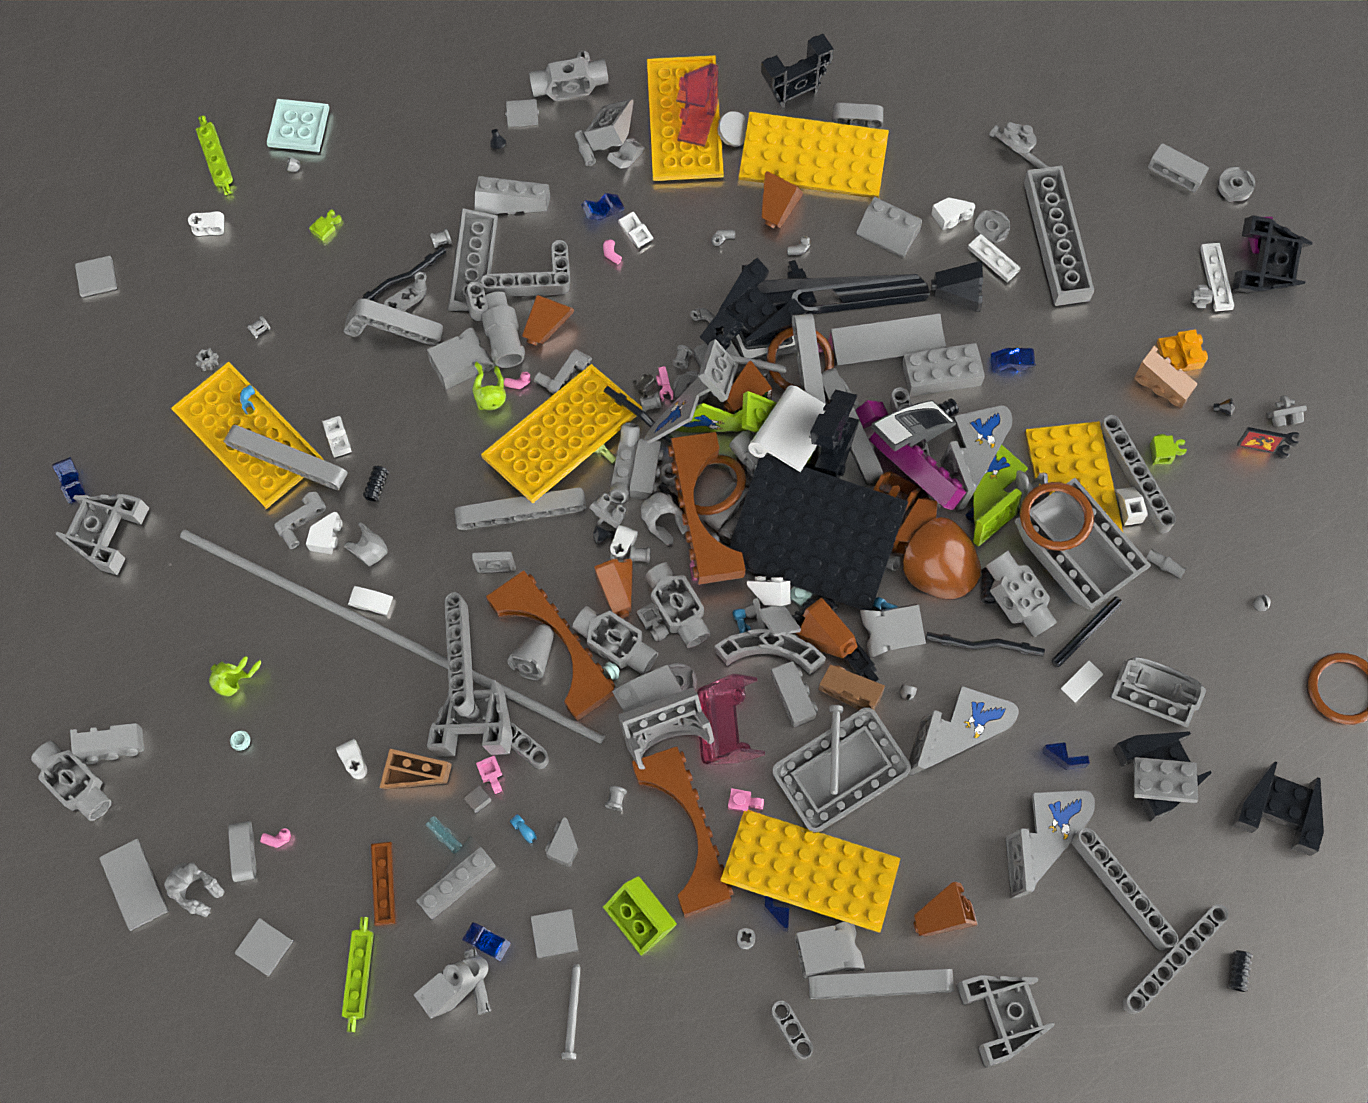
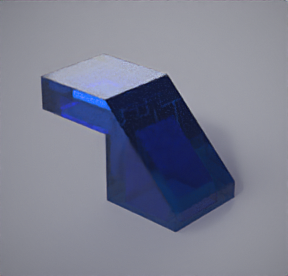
(607, 206)
(1013, 357)
(70, 479)
(1058, 753)
(778, 914)
(486, 941)

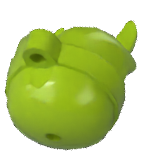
(490, 396)
(225, 677)

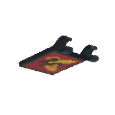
(1268, 441)

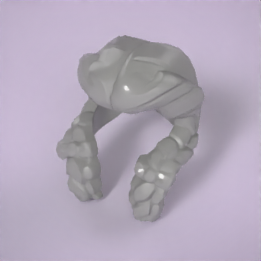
(654, 507)
(181, 878)

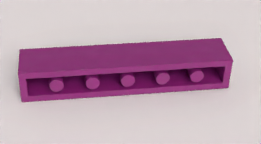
(923, 472)

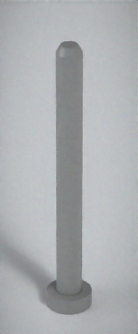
(1028, 156)
(760, 364)
(834, 777)
(572, 1012)

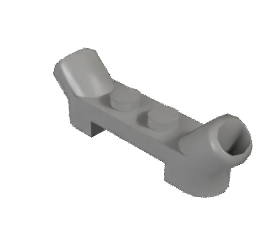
(624, 463)

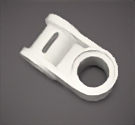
(208, 224)
(622, 542)
(351, 757)

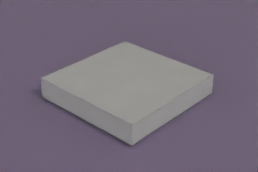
(96, 276)
(493, 562)
(554, 933)
(263, 947)

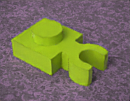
(325, 226)

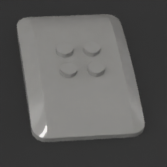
(867, 767)

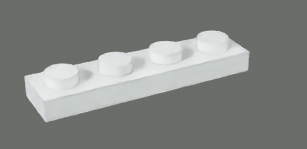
(1217, 276)

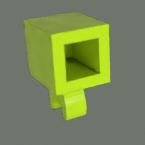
(1164, 450)

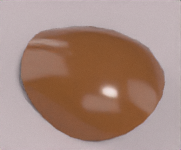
(942, 560)

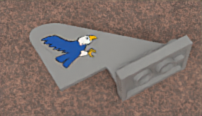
(715, 376)
(982, 437)
(972, 722)
(1056, 820)

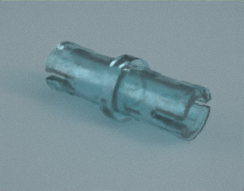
(443, 834)

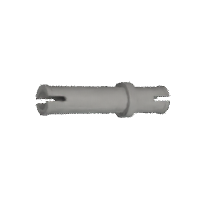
(479, 990)

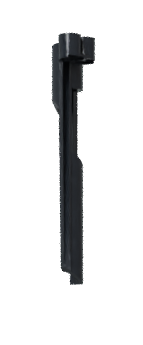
(854, 291)

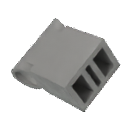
(456, 358)
(893, 628)
(829, 950)
(451, 985)

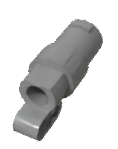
(498, 322)

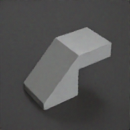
(627, 153)

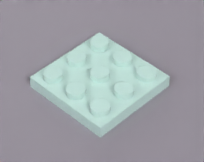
(298, 125)

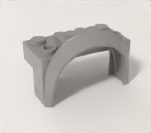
(1162, 681)
(662, 721)

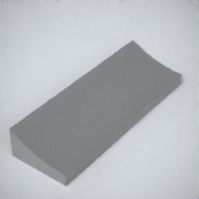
(472, 255)
(887, 339)

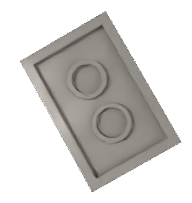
(1165, 780)

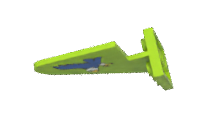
(712, 419)
(991, 502)

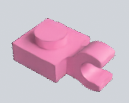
(663, 381)
(490, 771)
(742, 801)

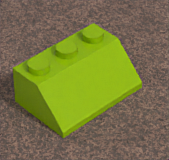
(639, 915)

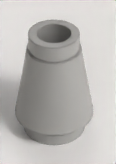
(727, 531)

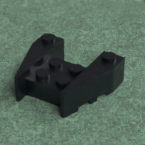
(802, 76)
(1277, 257)
(754, 309)
(835, 433)
(1156, 746)
(1285, 804)

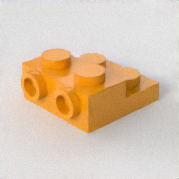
(1183, 350)

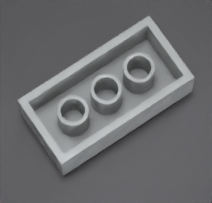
(943, 369)

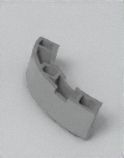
(763, 642)

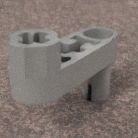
(417, 291)
(576, 361)
(313, 507)

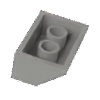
(889, 227)

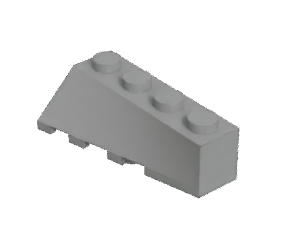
(510, 196)
(460, 875)

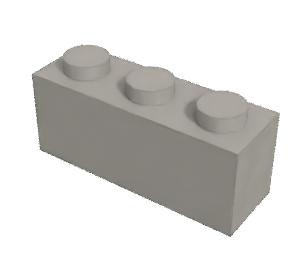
(1178, 167)
(646, 469)
(794, 693)

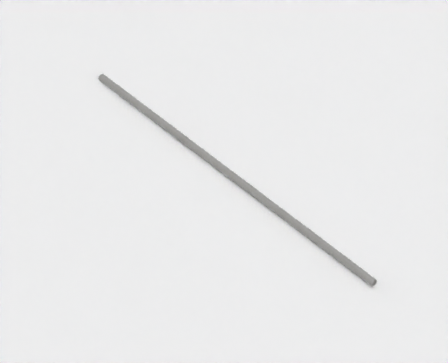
(386, 633)

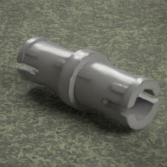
(585, 148)
(1166, 563)

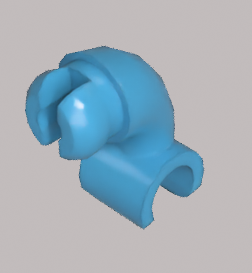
(245, 395)
(881, 604)
(739, 615)
(527, 832)

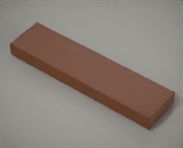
(383, 884)

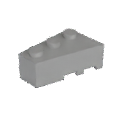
(108, 743)

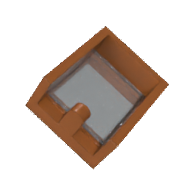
(898, 487)

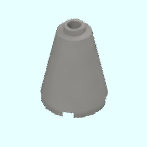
(533, 653)

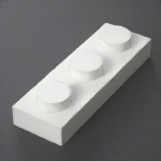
(994, 258)

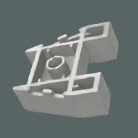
(96, 524)
(488, 717)
(1011, 1011)

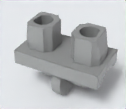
(1278, 416)
(608, 512)
(751, 611)

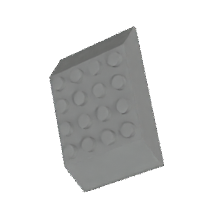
(1094, 567)

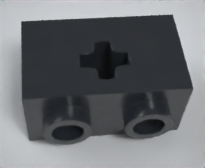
(726, 320)

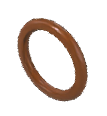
(783, 335)
(734, 497)
(1057, 545)
(1315, 696)

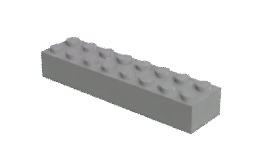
(1058, 236)

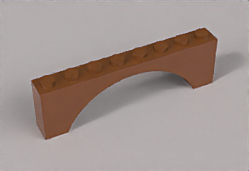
(711, 558)
(524, 599)
(668, 774)

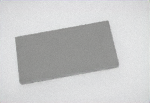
(133, 884)

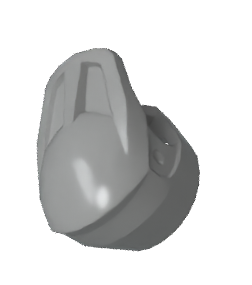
(1023, 484)
(370, 547)

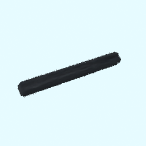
(1087, 631)

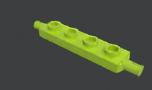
(214, 155)
(357, 974)

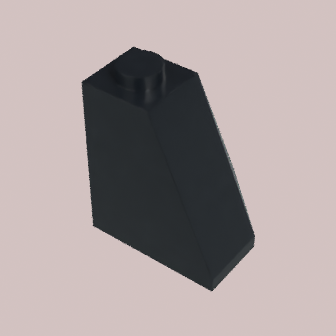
(960, 285)

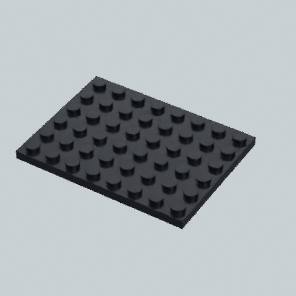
(817, 532)

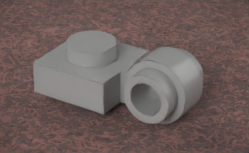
(650, 618)

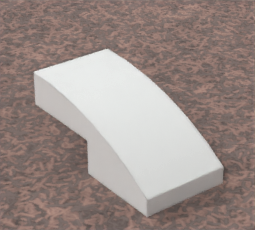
(635, 230)
(337, 436)
(370, 600)
(1082, 681)

